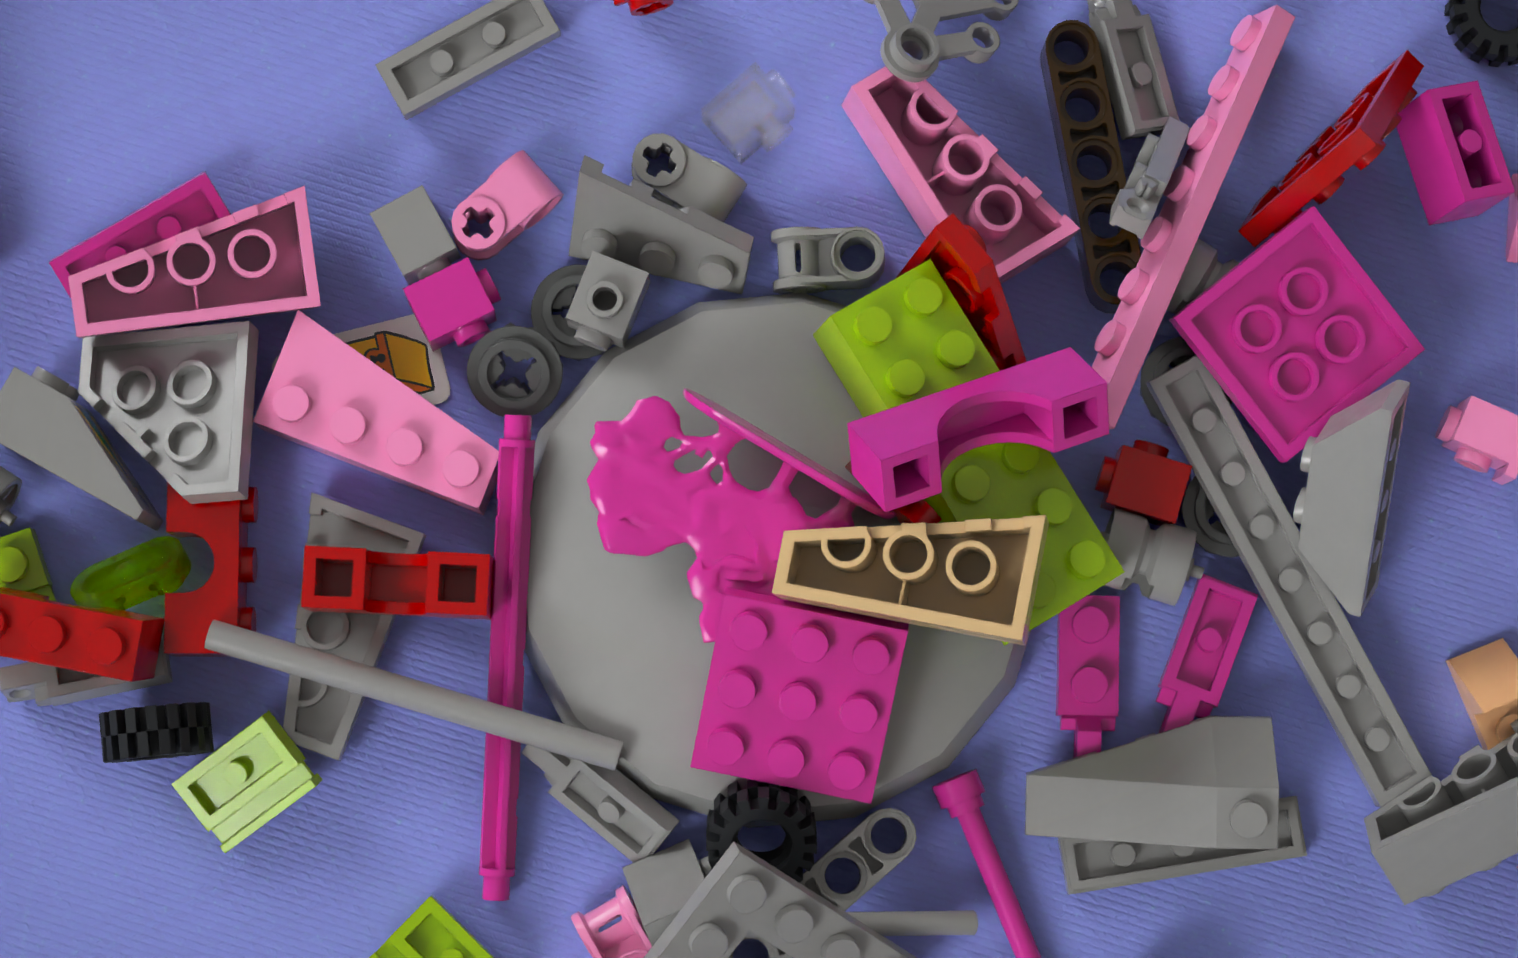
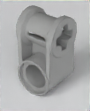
(693, 180)
(822, 257)

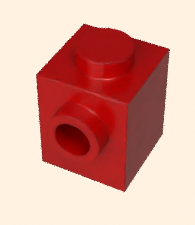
(1143, 482)

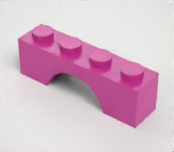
(1038, 403)

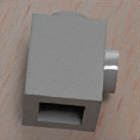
(607, 302)

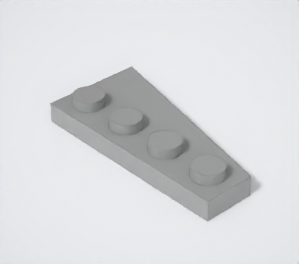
(317, 713)

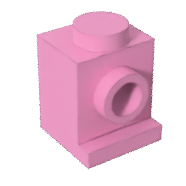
(1482, 437)

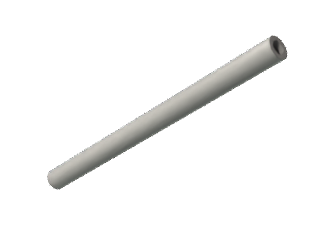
(413, 694)

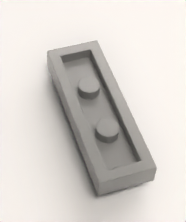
(466, 52)

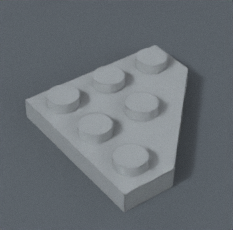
(180, 402)

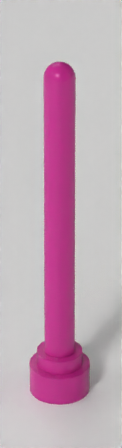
(963, 800)

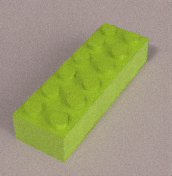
(917, 342)

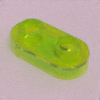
(133, 575)

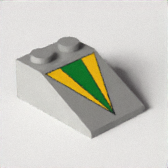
(63, 437)

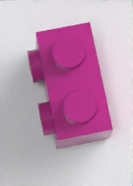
(1453, 153)

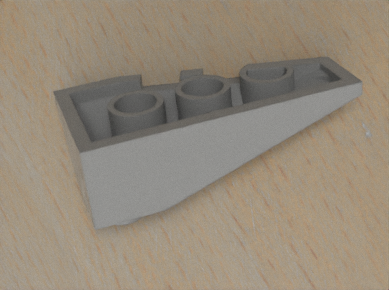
(1179, 787)

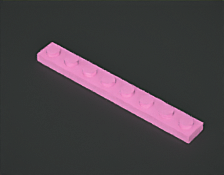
(1190, 196)

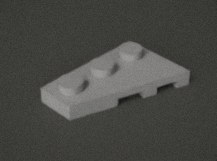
(655, 236)

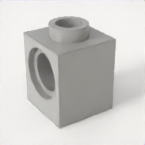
(415, 235)

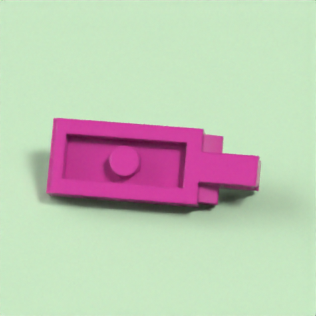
(1204, 651)
(1088, 670)

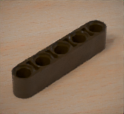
(1088, 138)

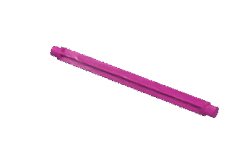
(507, 653)

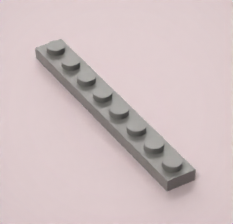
(1287, 582)

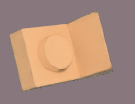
(1488, 689)

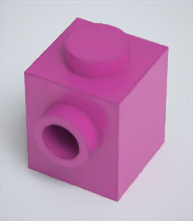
(454, 304)

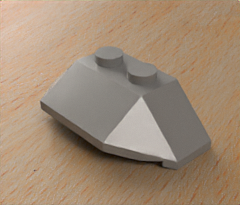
(1350, 494)

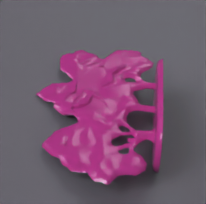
(731, 528)

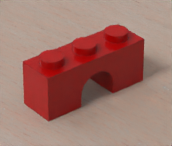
(235, 564)
(397, 583)
(79, 637)

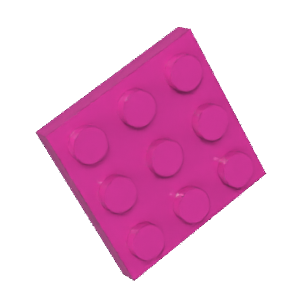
(1296, 333)
(799, 695)

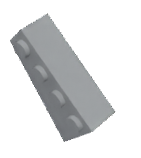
(1450, 825)

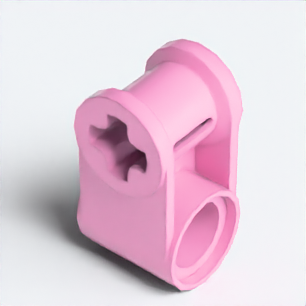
(512, 200)
(620, 940)

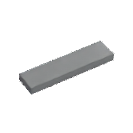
(1110, 864)

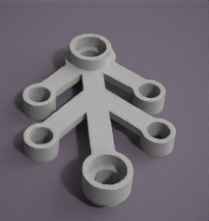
(927, 48)

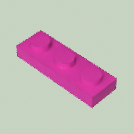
(170, 214)

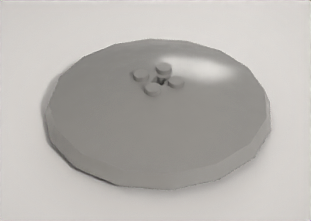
(624, 633)

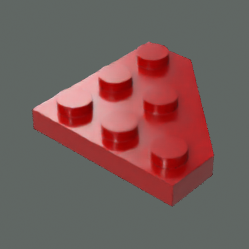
(1333, 152)
(974, 282)

